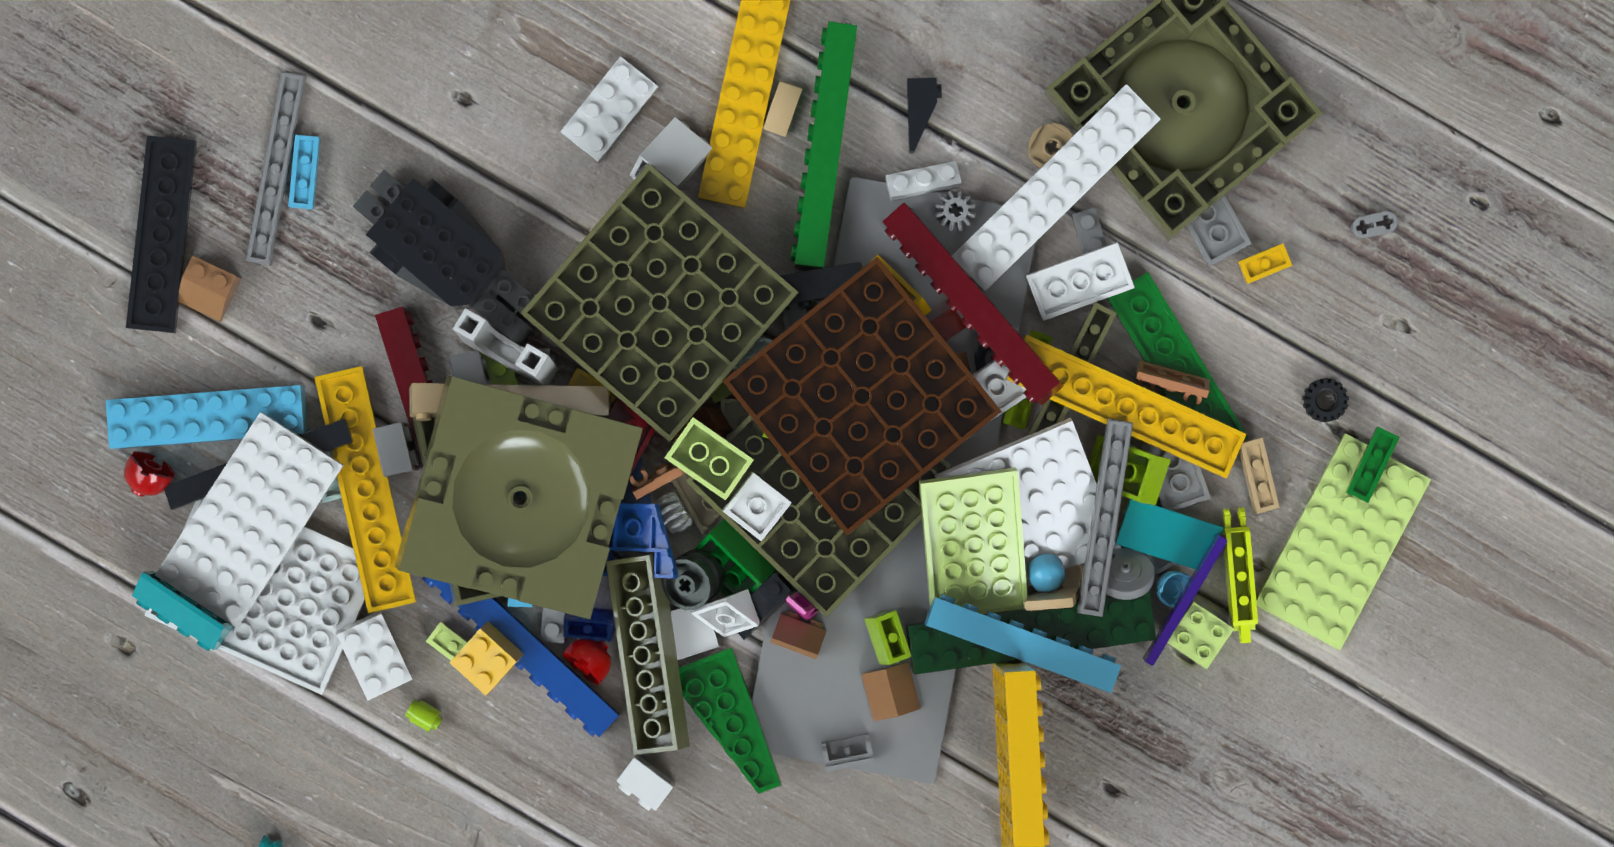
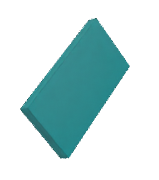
(1166, 533)

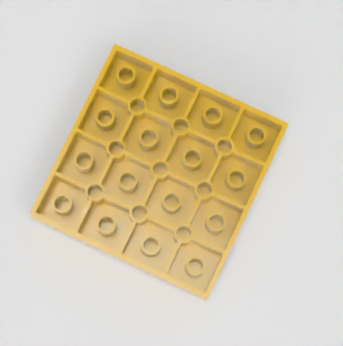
(1019, 755)

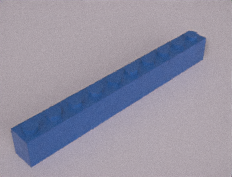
(540, 662)

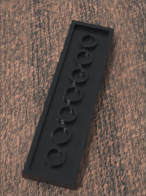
(161, 234)

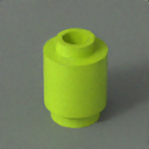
(424, 715)

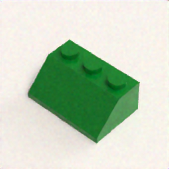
(741, 562)

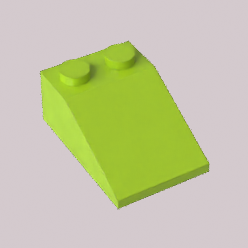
(1143, 472)

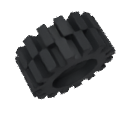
(1338, 392)

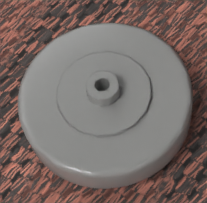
(1130, 574)

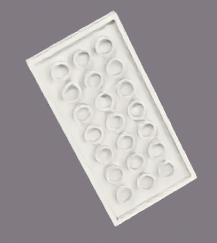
(249, 519)

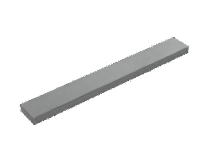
(276, 168)
(1104, 517)

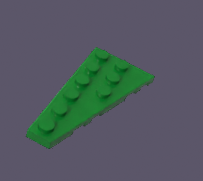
(724, 705)

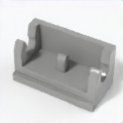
(847, 752)

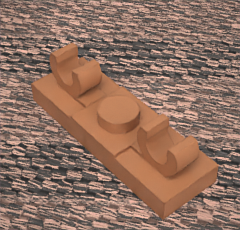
(1172, 380)
(663, 474)

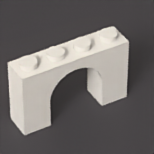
(525, 361)

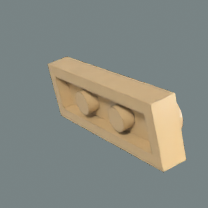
(1258, 475)

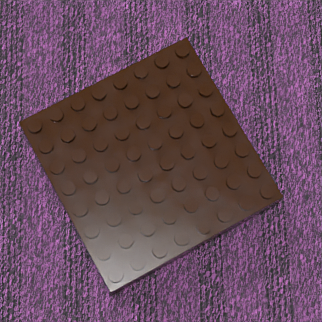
(862, 396)

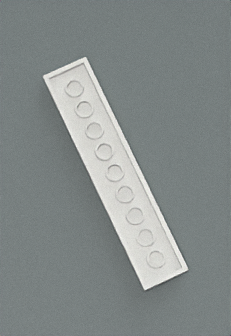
(1056, 187)

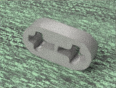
(1372, 219)

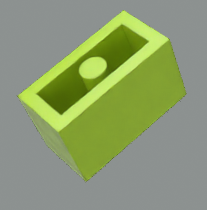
(887, 637)

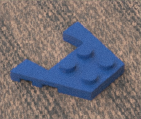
(643, 530)

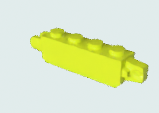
(1240, 576)

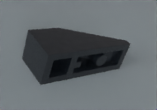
(921, 102)
(769, 599)

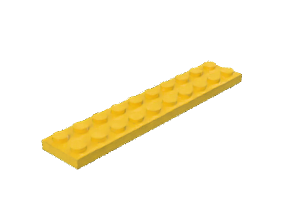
(743, 101)
(1154, 417)
(365, 492)

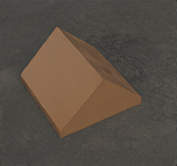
(891, 691)

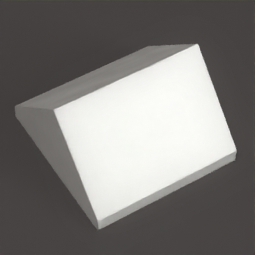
(729, 614)

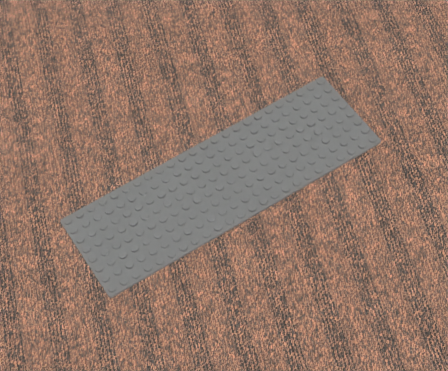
(825, 698)

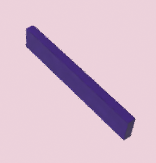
(1185, 599)

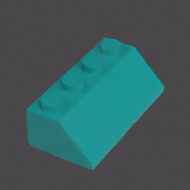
(181, 610)

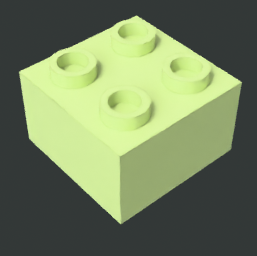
(1200, 635)

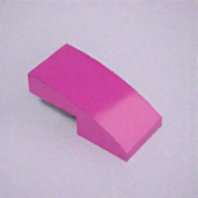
(802, 606)

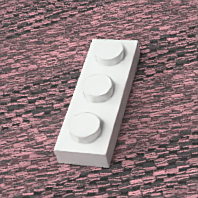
(923, 180)

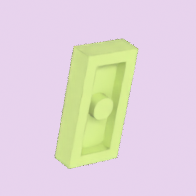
(446, 641)

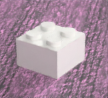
(645, 783)

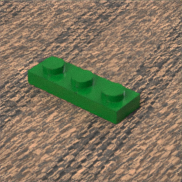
(1372, 464)

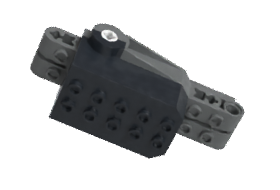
(443, 251)

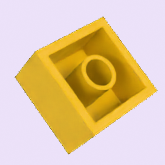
(486, 658)

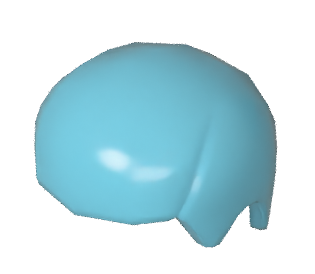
(1046, 572)
(1170, 586)

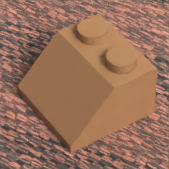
(207, 288)
(799, 635)

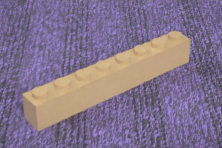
(588, 399)

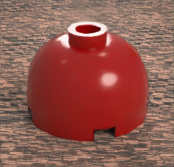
(146, 475)
(590, 658)

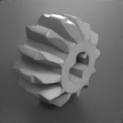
(959, 203)
(674, 512)

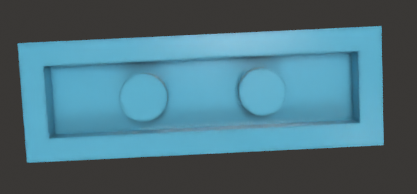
(304, 172)

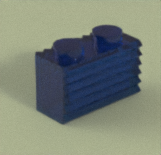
(599, 627)

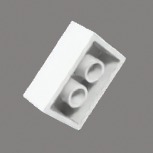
(373, 655)

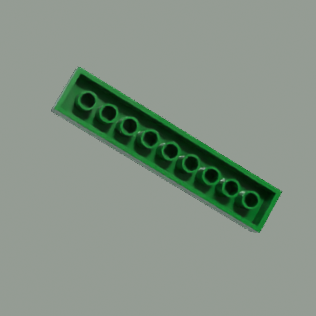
(825, 145)

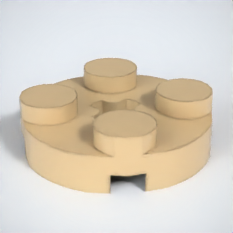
(1046, 134)

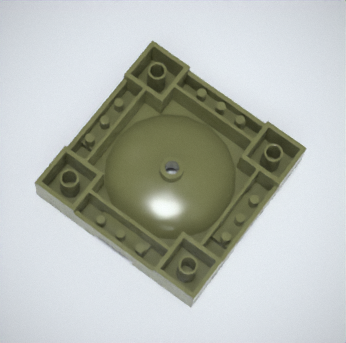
(1236, 116)
(464, 510)

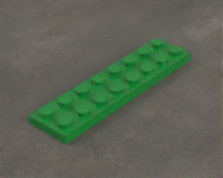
(1165, 344)

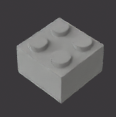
(396, 449)

